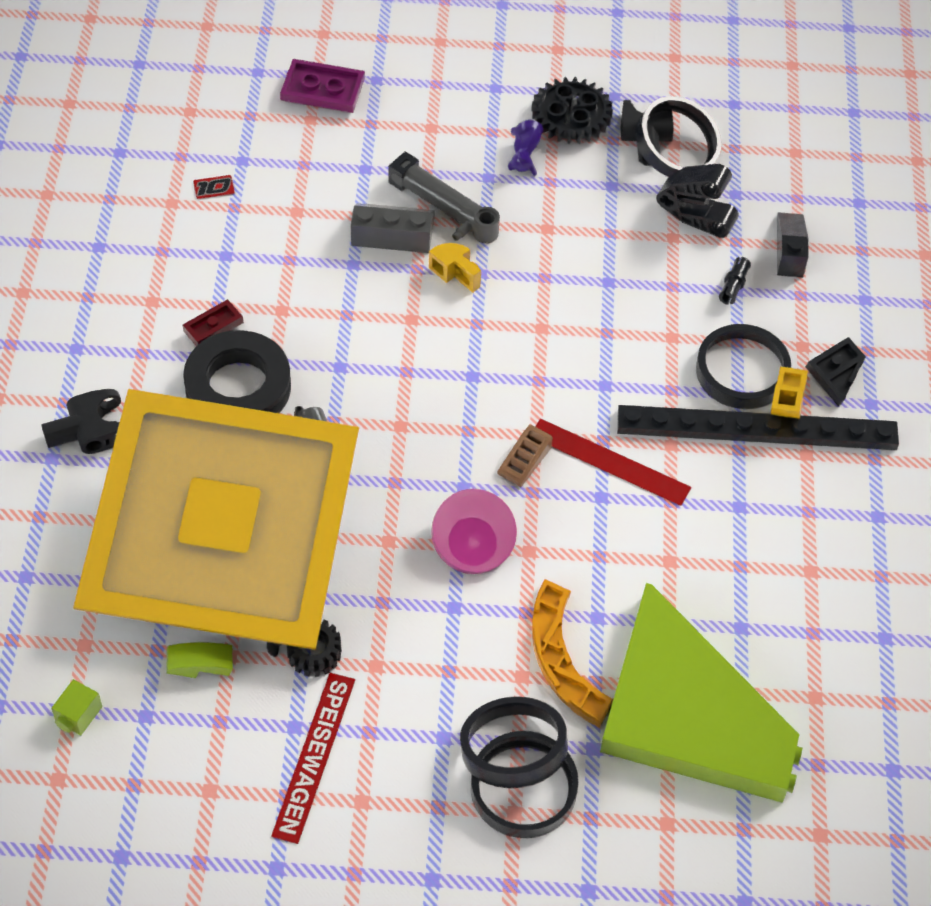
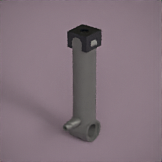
(483, 221)

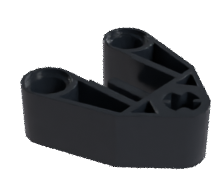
(689, 197)

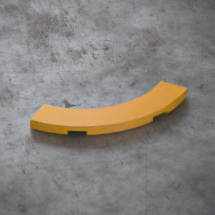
(555, 661)

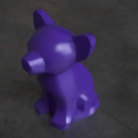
(527, 138)

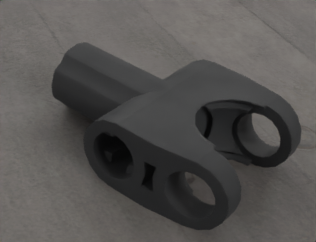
(659, 127)
(86, 422)

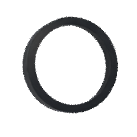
(692, 111)
(730, 397)
(531, 740)
(514, 776)

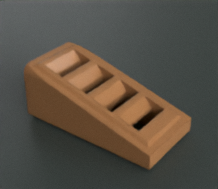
(534, 440)

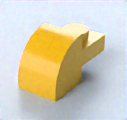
(453, 261)
(789, 392)

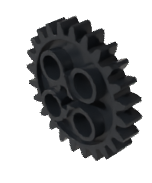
(587, 117)

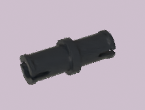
(734, 280)

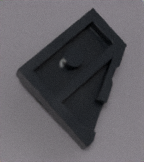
(837, 368)

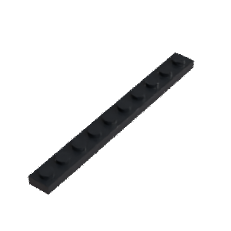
(757, 427)

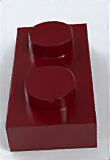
(213, 321)

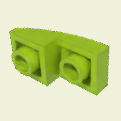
(197, 657)

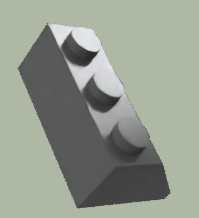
(392, 227)

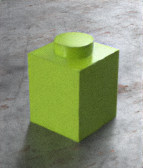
(76, 708)

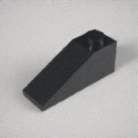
(791, 245)

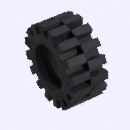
(321, 661)

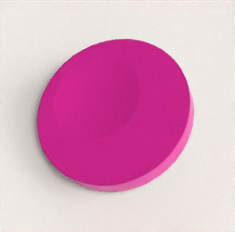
(473, 531)

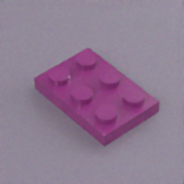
(322, 85)

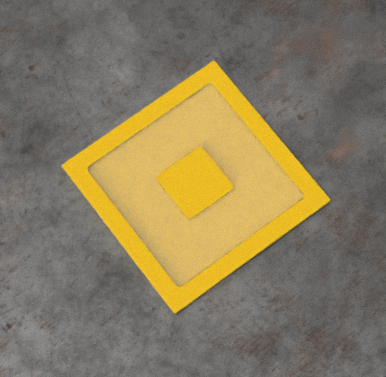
(218, 519)

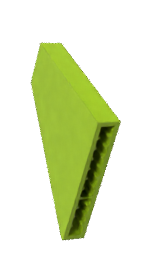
(694, 712)

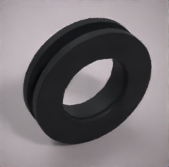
(239, 347)

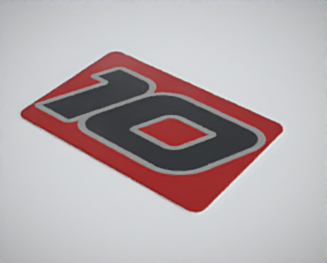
(213, 186)

